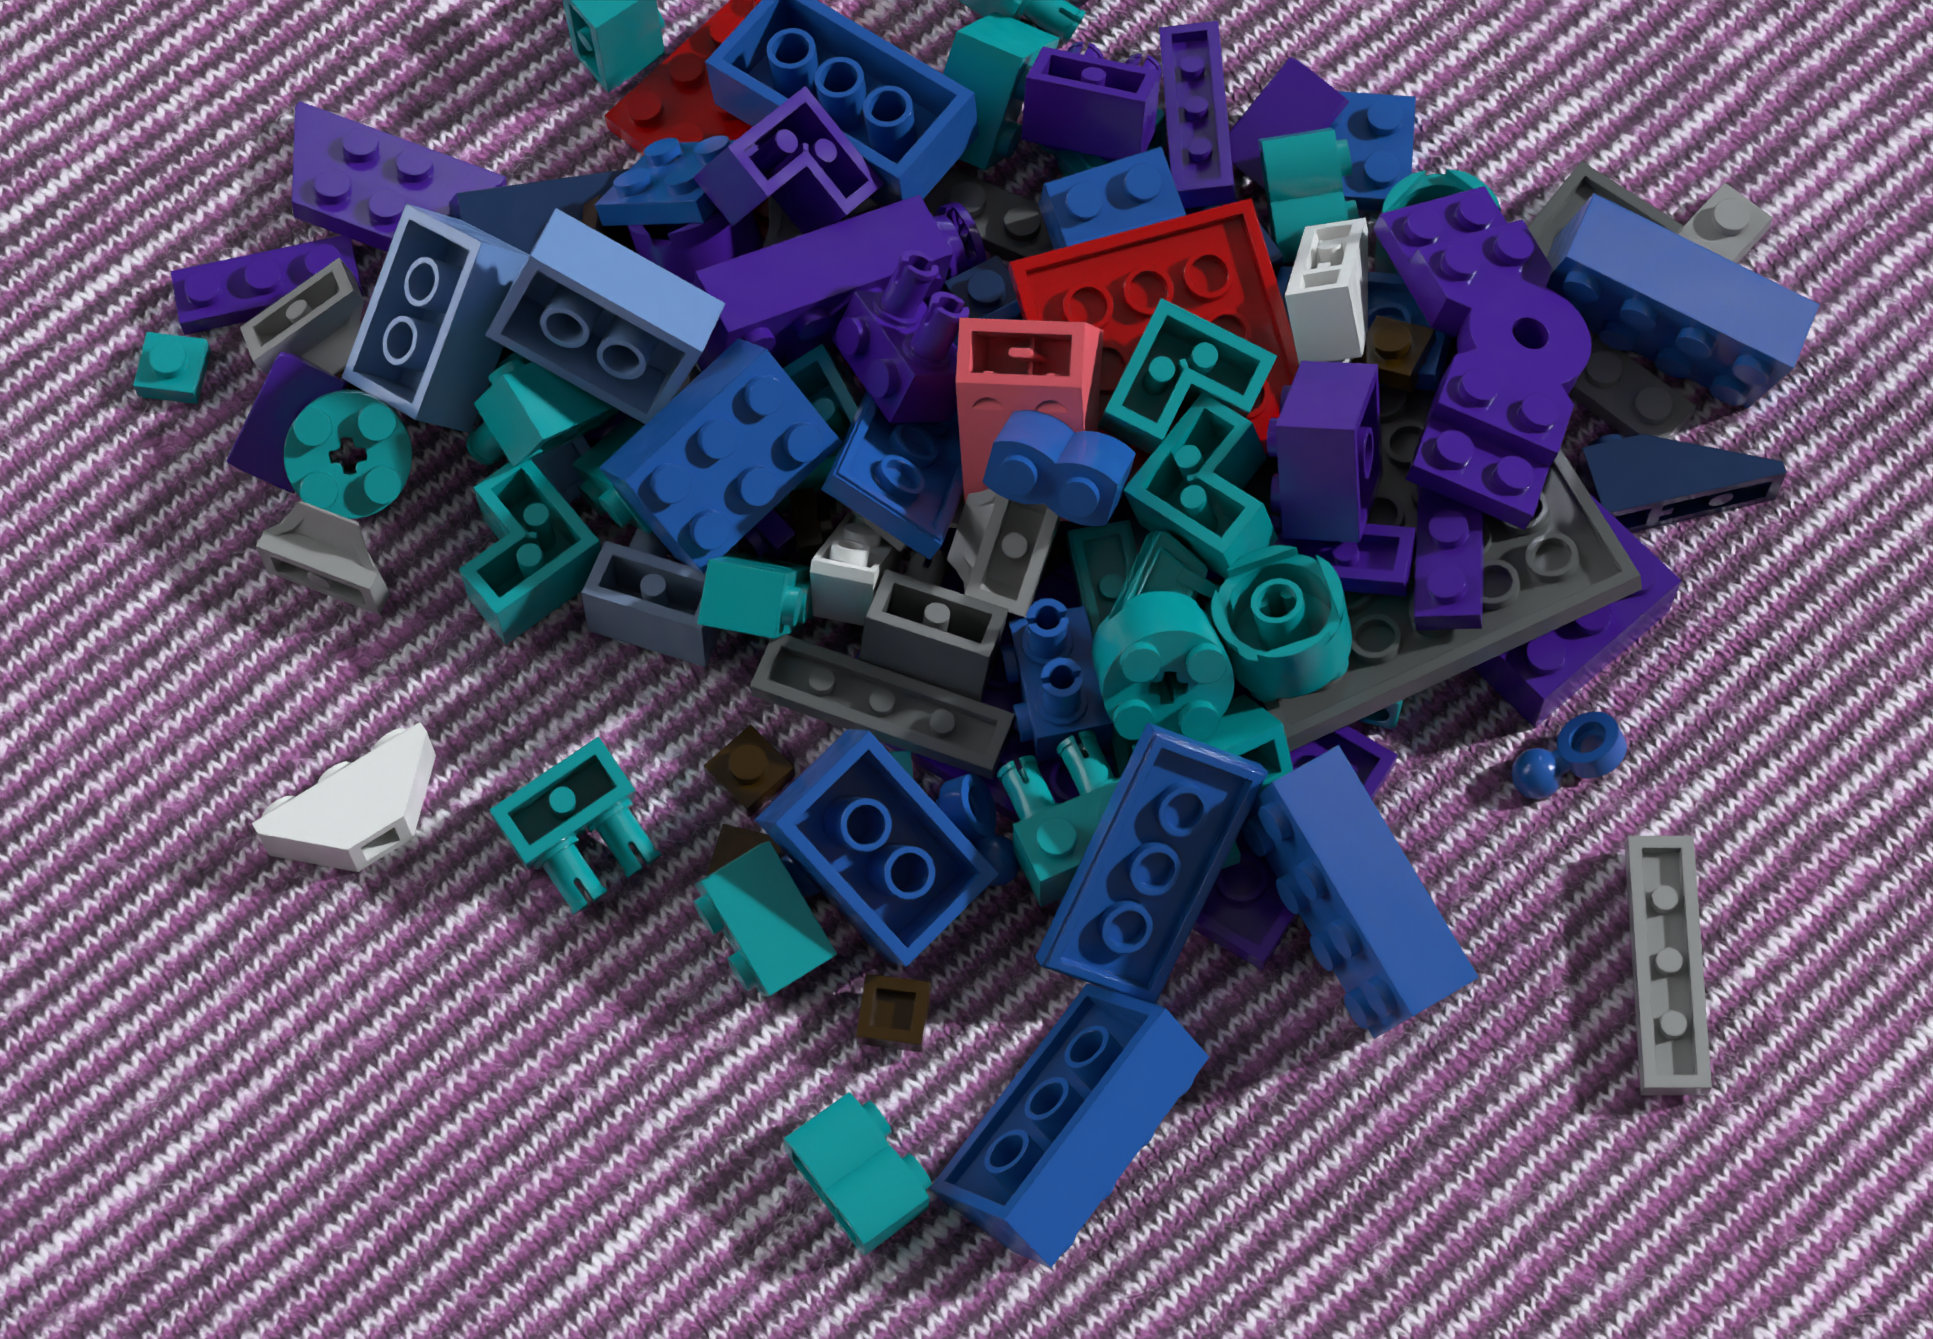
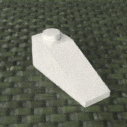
(1330, 292)

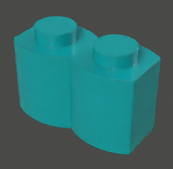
(1304, 184)
(858, 1172)

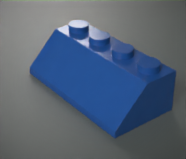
(1071, 1122)

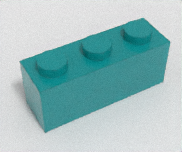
(756, 595)

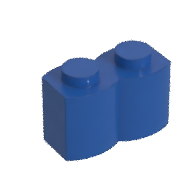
(1068, 471)

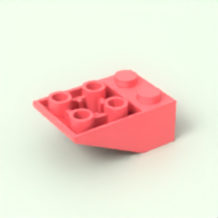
(1022, 367)

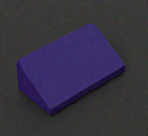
(1289, 104)
(284, 394)

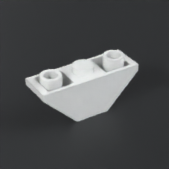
(849, 571)
(356, 807)

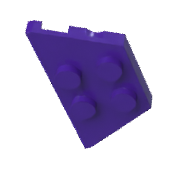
(362, 177)

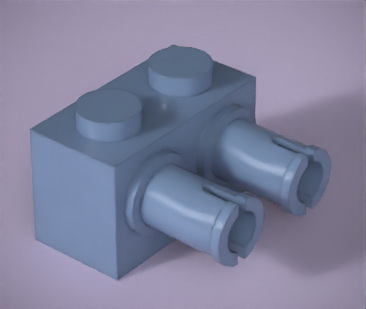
(649, 600)

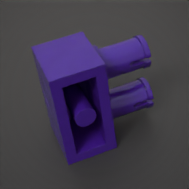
(1091, 102)
(902, 345)

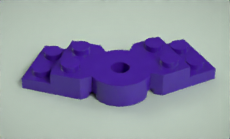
(1517, 345)

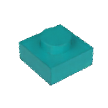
(172, 367)

